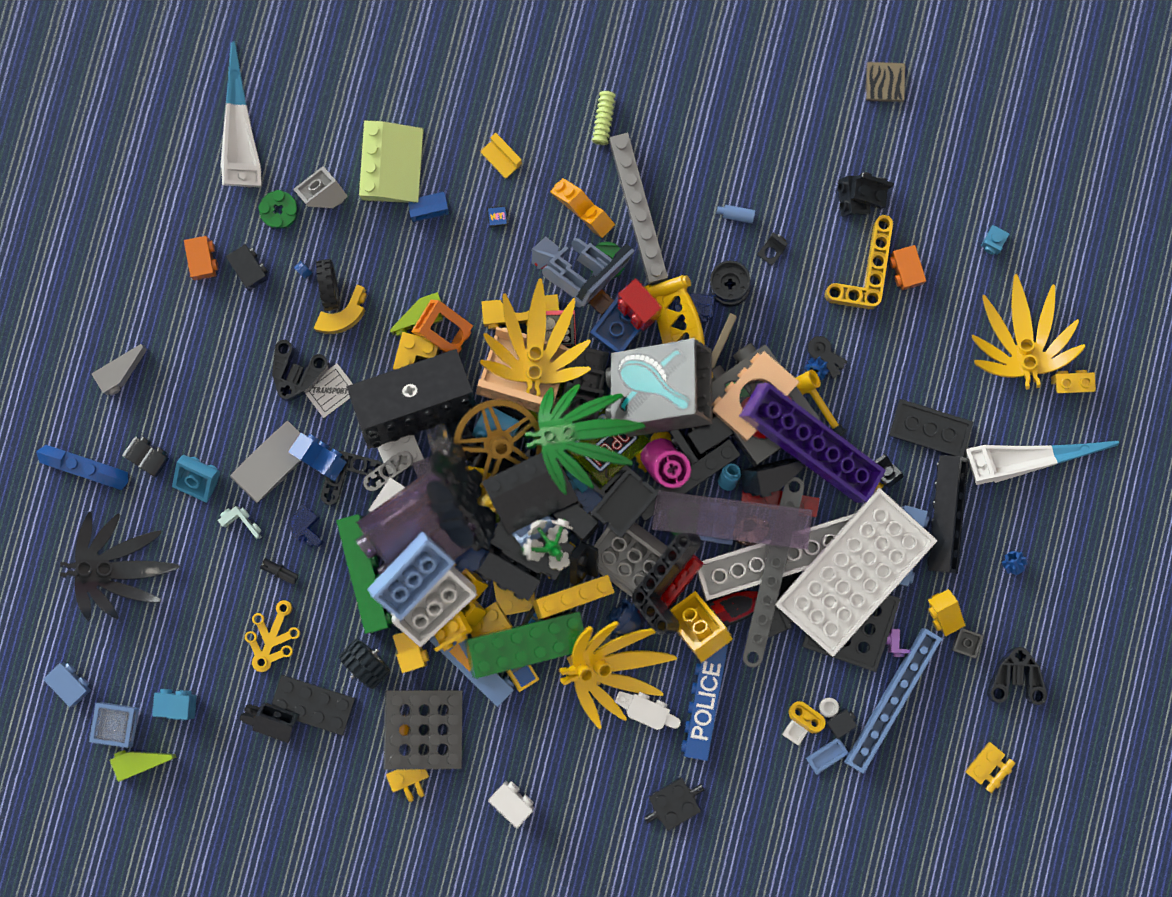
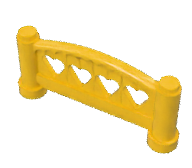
(664, 294)

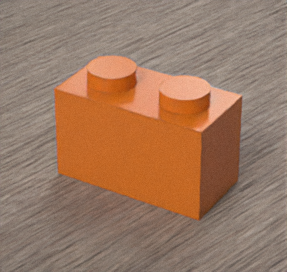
(200, 257)
(907, 267)

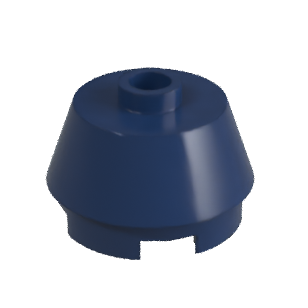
(627, 616)

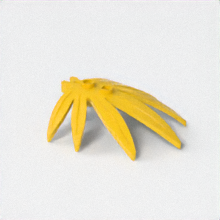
(1026, 356)
(535, 362)
(598, 667)

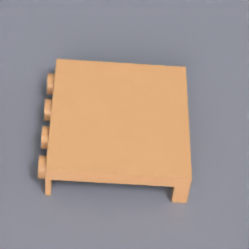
(499, 388)

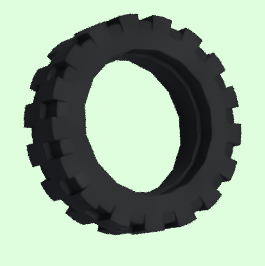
(327, 284)

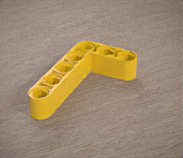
(872, 271)

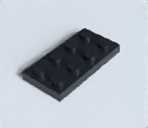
(930, 428)
(314, 704)

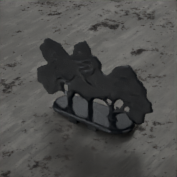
(458, 495)

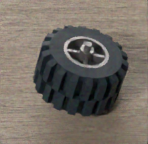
(364, 664)

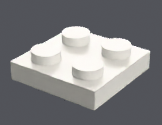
(407, 444)

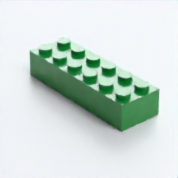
(363, 575)
(523, 644)

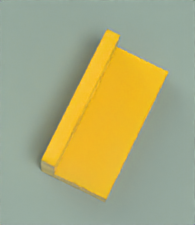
(501, 156)

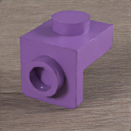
(893, 644)

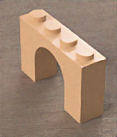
(762, 369)

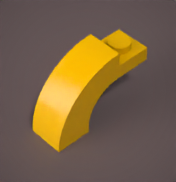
(345, 319)

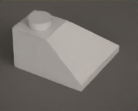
(321, 190)

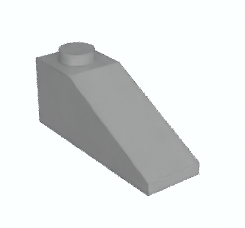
(116, 373)

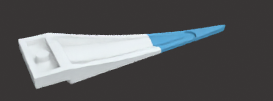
(239, 154)
(1004, 462)

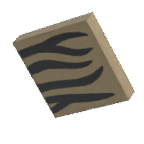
(885, 81)

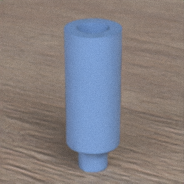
(736, 213)

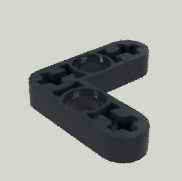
(346, 455)

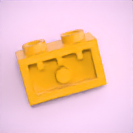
(452, 631)

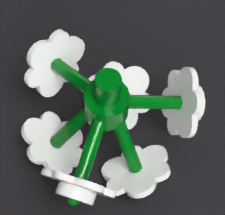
(535, 549)

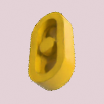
(807, 715)

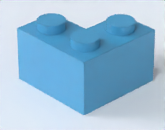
(174, 705)

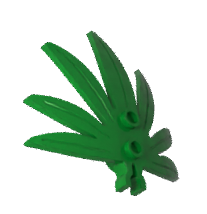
(561, 434)

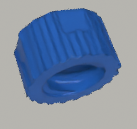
(302, 269)

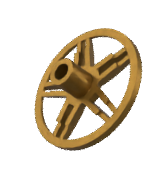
(498, 442)

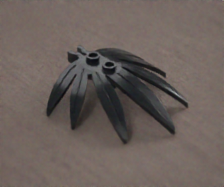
(96, 570)

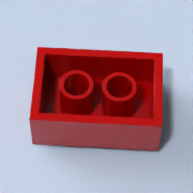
(638, 305)

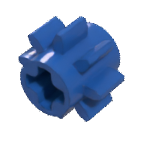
(817, 364)
(1014, 562)

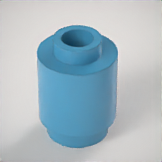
(729, 477)

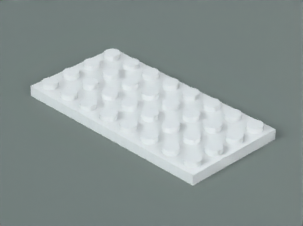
(855, 572)

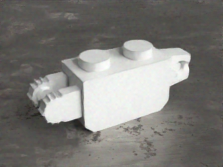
(646, 711)

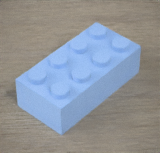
(411, 576)

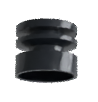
(733, 273)

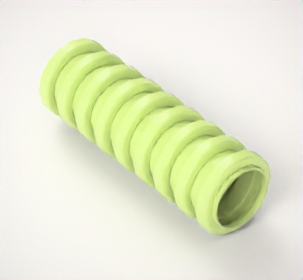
(604, 117)

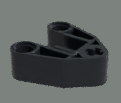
(281, 366)
(1033, 676)

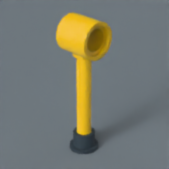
(807, 384)

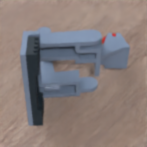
(558, 271)

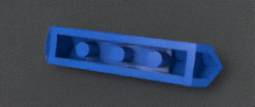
(82, 467)

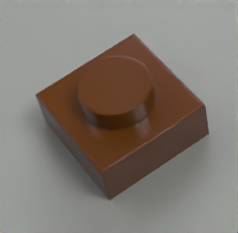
(601, 302)

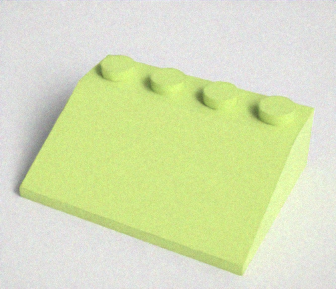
(390, 162)

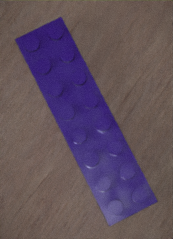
(812, 443)

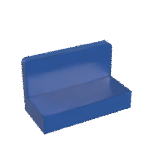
(428, 207)

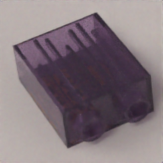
(400, 520)

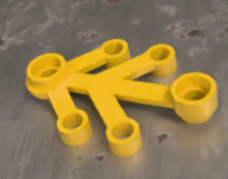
(271, 639)

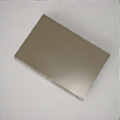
(722, 339)

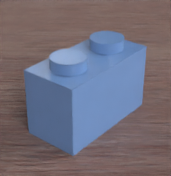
(67, 684)

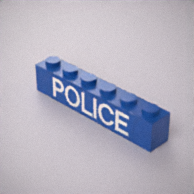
(704, 706)

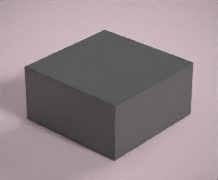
(967, 643)

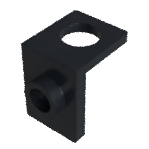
(776, 242)

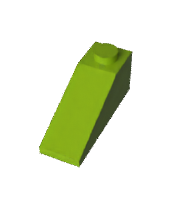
(132, 763)

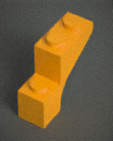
(583, 207)

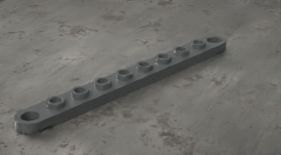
(770, 585)

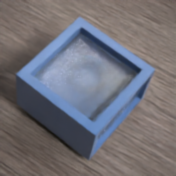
(114, 724)

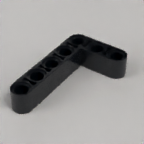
(659, 578)

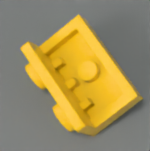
(1074, 382)

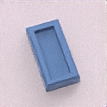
(827, 755)

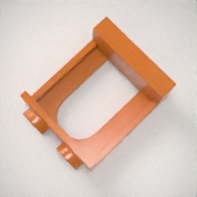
(428, 317)

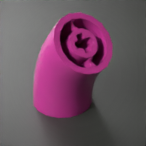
(665, 463)

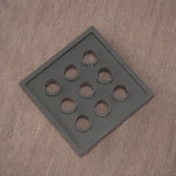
(394, 720)

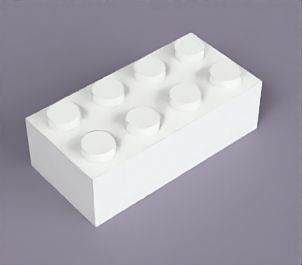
(437, 607)

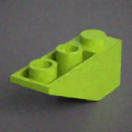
(411, 317)

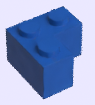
(318, 455)

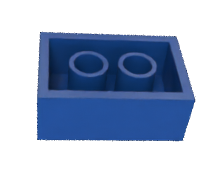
(614, 330)

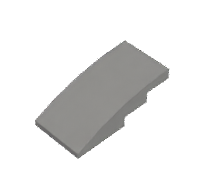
(268, 463)

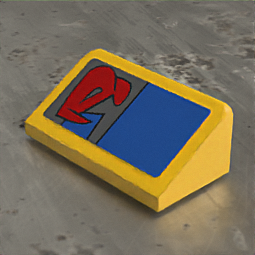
(523, 677)

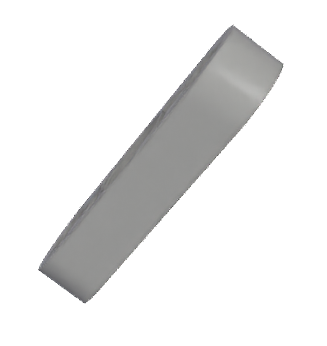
(396, 458)

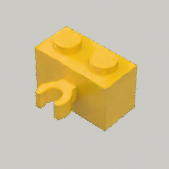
(946, 613)

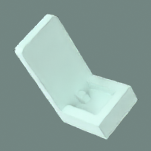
(229, 516)

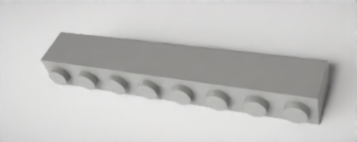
(638, 209)

